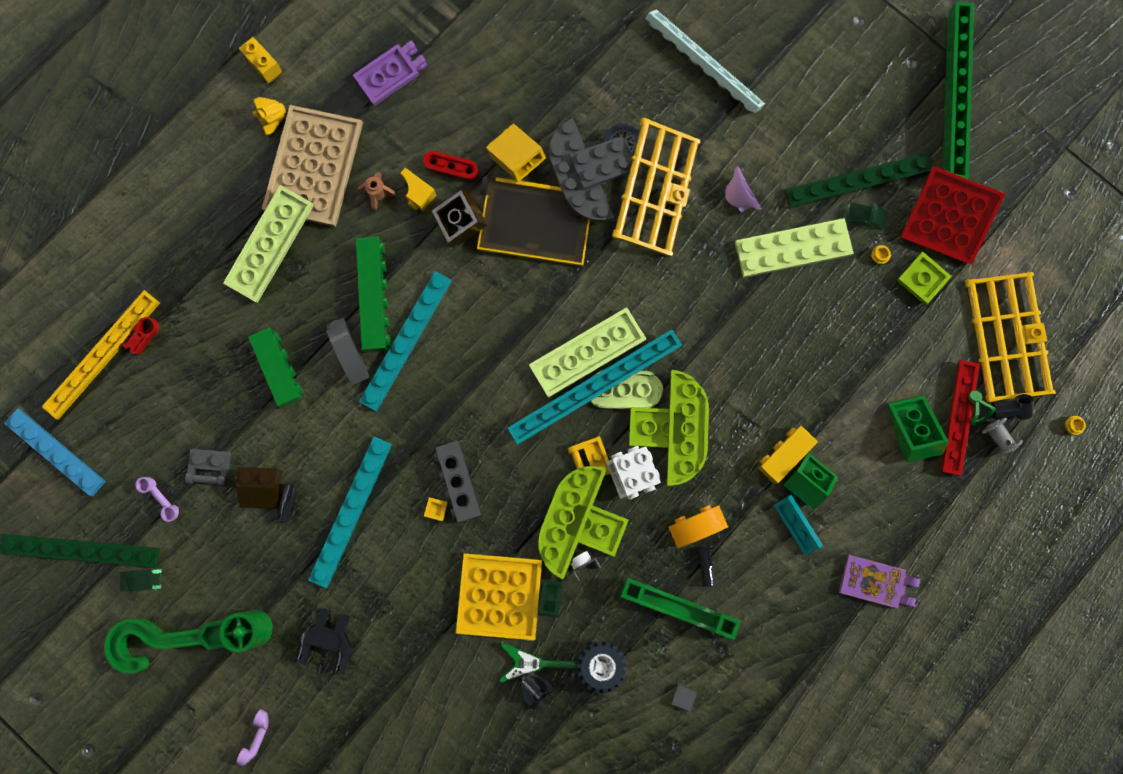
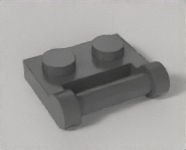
(208, 461)

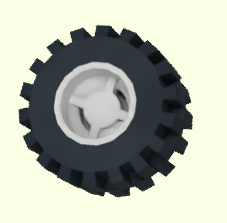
(601, 667)

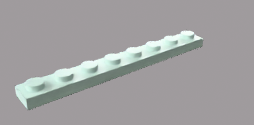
(709, 65)

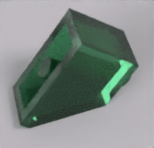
(140, 580)

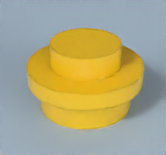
(881, 254)
(1075, 425)

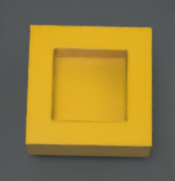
(436, 509)

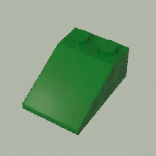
(917, 429)

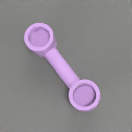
(169, 511)
(260, 721)

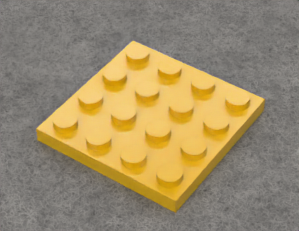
(499, 596)

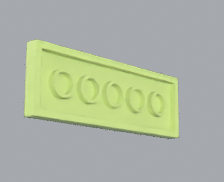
(268, 243)
(793, 248)
(587, 352)

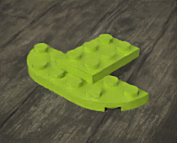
(679, 428)
(576, 520)

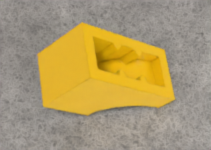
(419, 192)

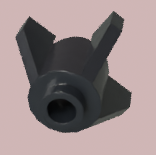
(534, 689)

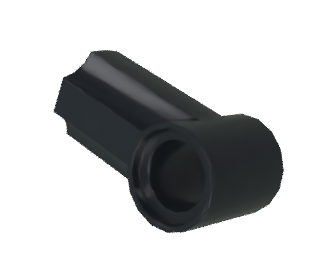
(1020, 407)

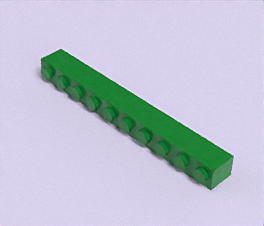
(958, 89)

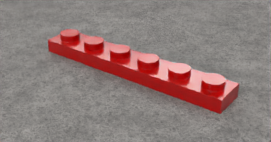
(959, 418)

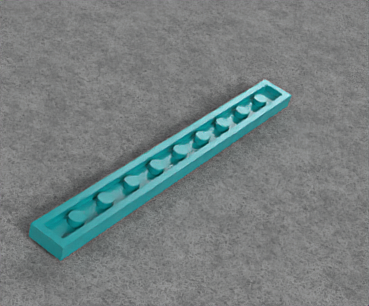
(594, 387)

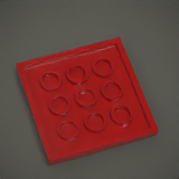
(952, 215)

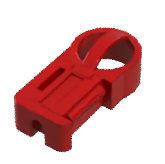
(140, 339)

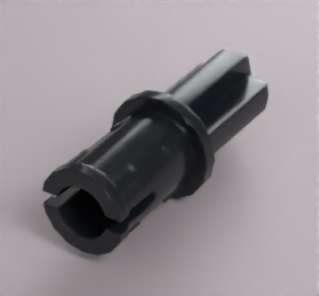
(286, 502)
(706, 566)

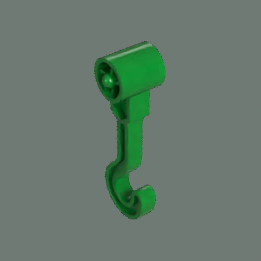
(236, 633)

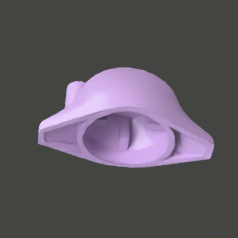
(739, 193)

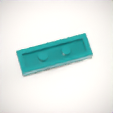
(798, 525)

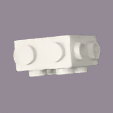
(633, 472)

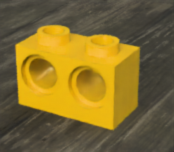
(260, 60)

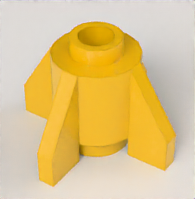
(269, 113)

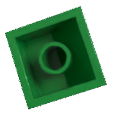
(811, 481)

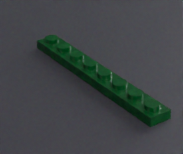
(858, 180)
(79, 550)

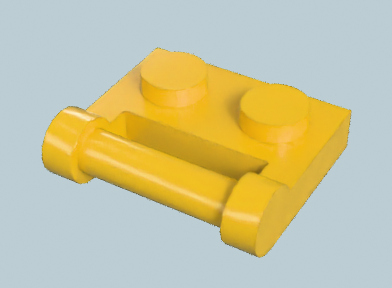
(594, 452)

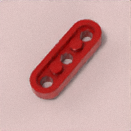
(445, 160)

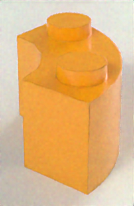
(698, 526)

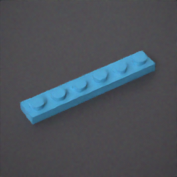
(55, 452)

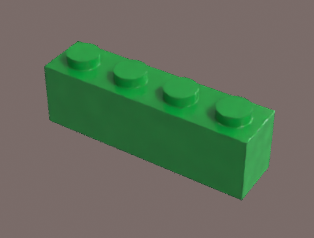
(276, 368)

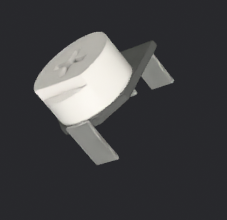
(581, 561)

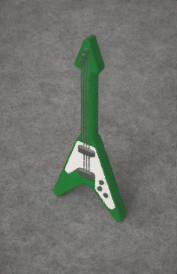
(529, 663)

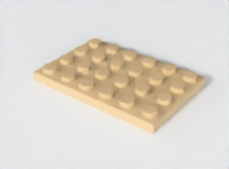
(315, 160)

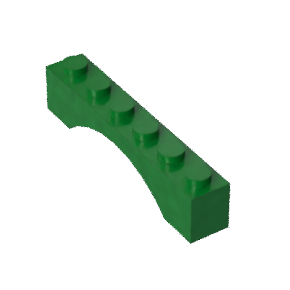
(680, 608)

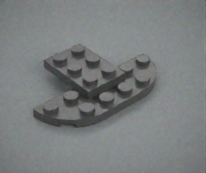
(584, 169)

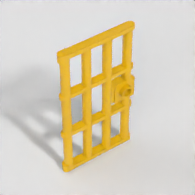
(670, 192)
(1024, 335)

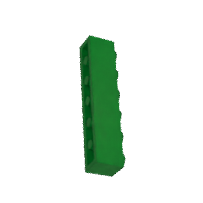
(371, 294)

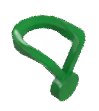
(976, 397)

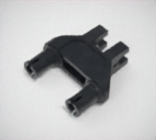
(327, 638)

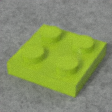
(924, 278)

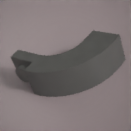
(347, 351)

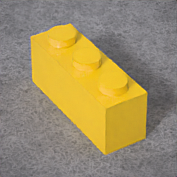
(787, 454)

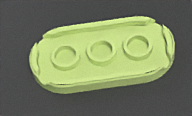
(638, 391)

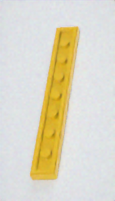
(99, 355)

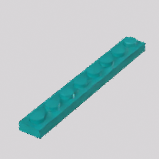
(405, 341)
(350, 512)

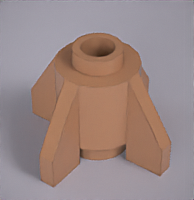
(376, 190)

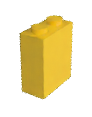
(516, 152)

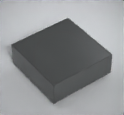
(683, 697)

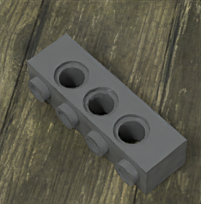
(442, 455)

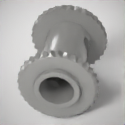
(1001, 435)

